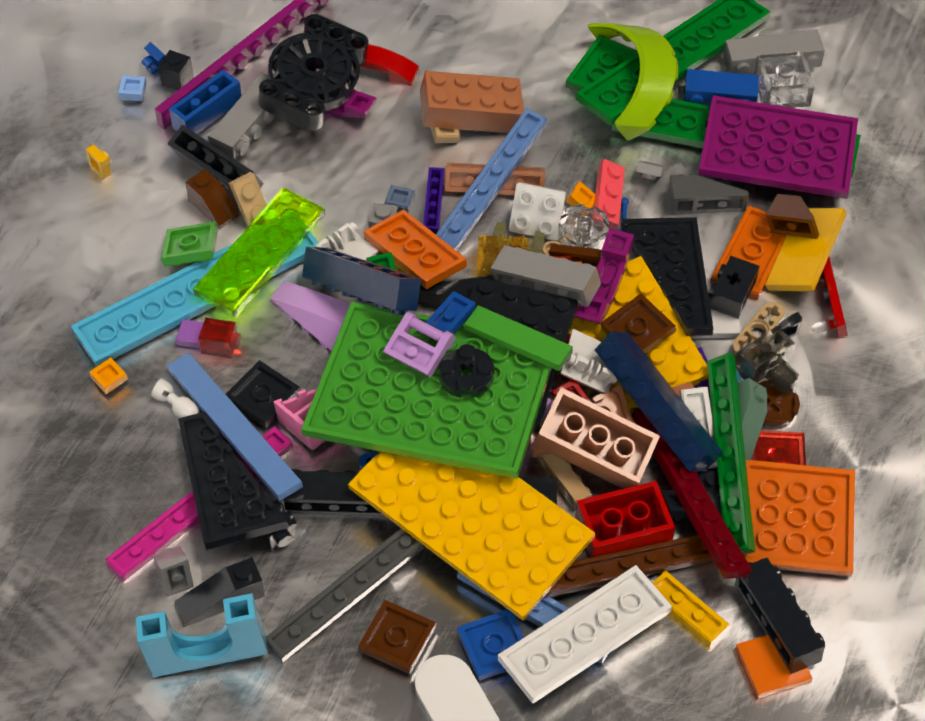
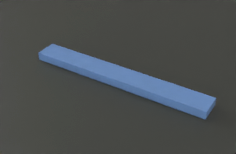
(492, 178)
(235, 427)

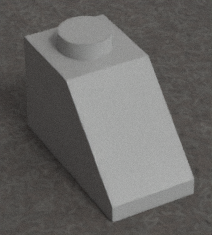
(173, 570)

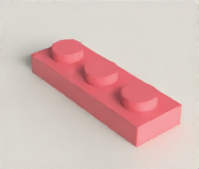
(609, 190)

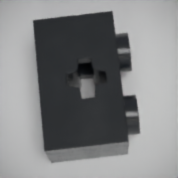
(733, 287)

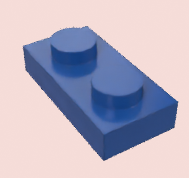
(452, 313)

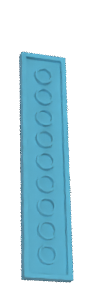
(155, 309)

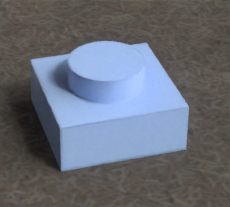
(132, 88)

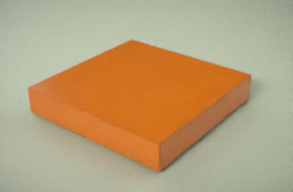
(766, 668)

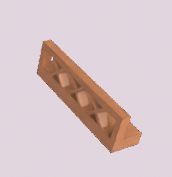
(462, 175)

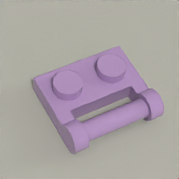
(414, 351)

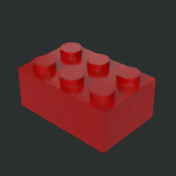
(626, 519)

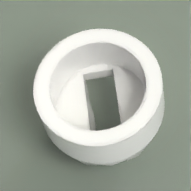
(161, 390)

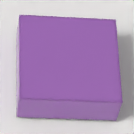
(189, 334)

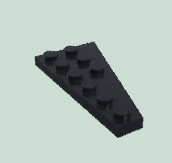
(676, 261)
(224, 490)

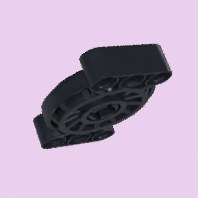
(297, 88)

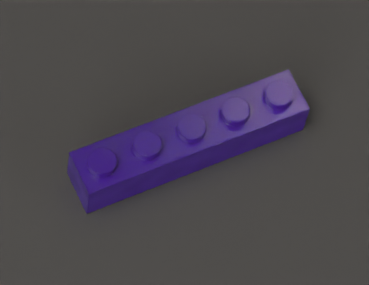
(434, 199)

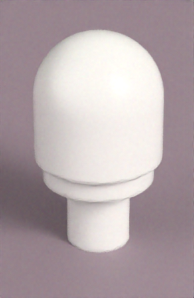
(182, 405)

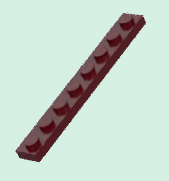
(698, 507)

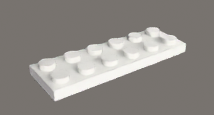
(584, 633)

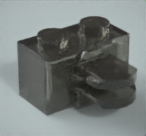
(769, 359)

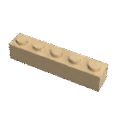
(567, 480)

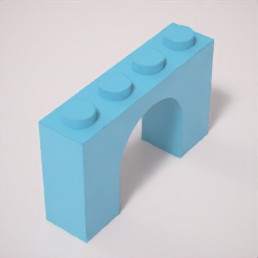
(173, 652)

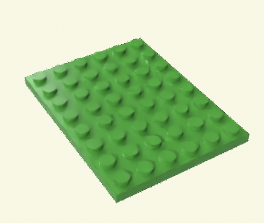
(396, 410)

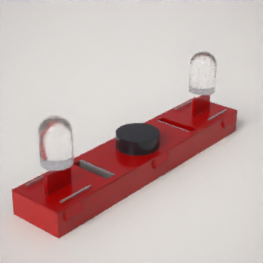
(831, 293)

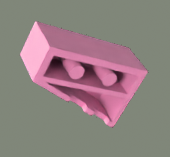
(292, 415)

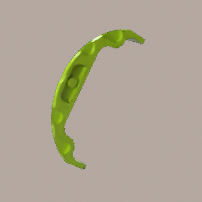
(655, 79)

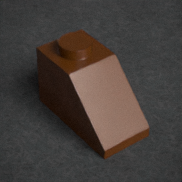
(211, 198)
(791, 217)

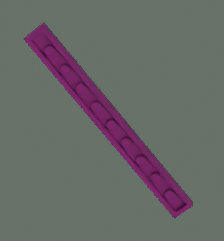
(243, 52)

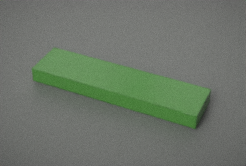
(518, 338)

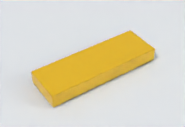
(691, 610)

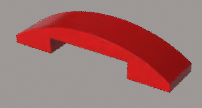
(386, 61)

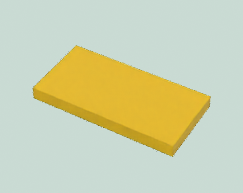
(804, 258)

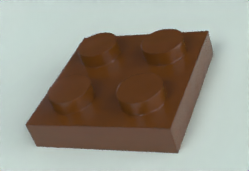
(642, 321)
(397, 636)

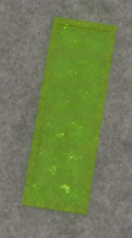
(259, 252)

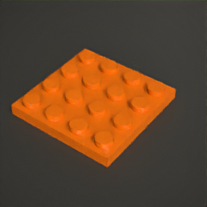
(802, 517)

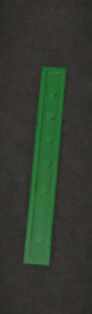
(729, 438)

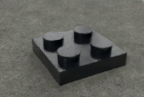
(258, 390)

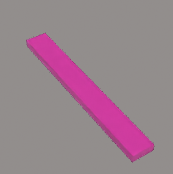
(173, 523)

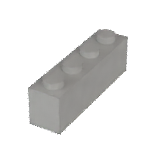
(742, 53)
(241, 123)
(546, 274)

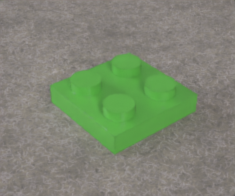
(189, 244)

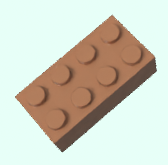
(470, 101)
(596, 439)

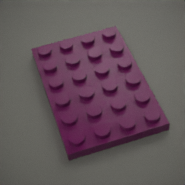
(779, 147)

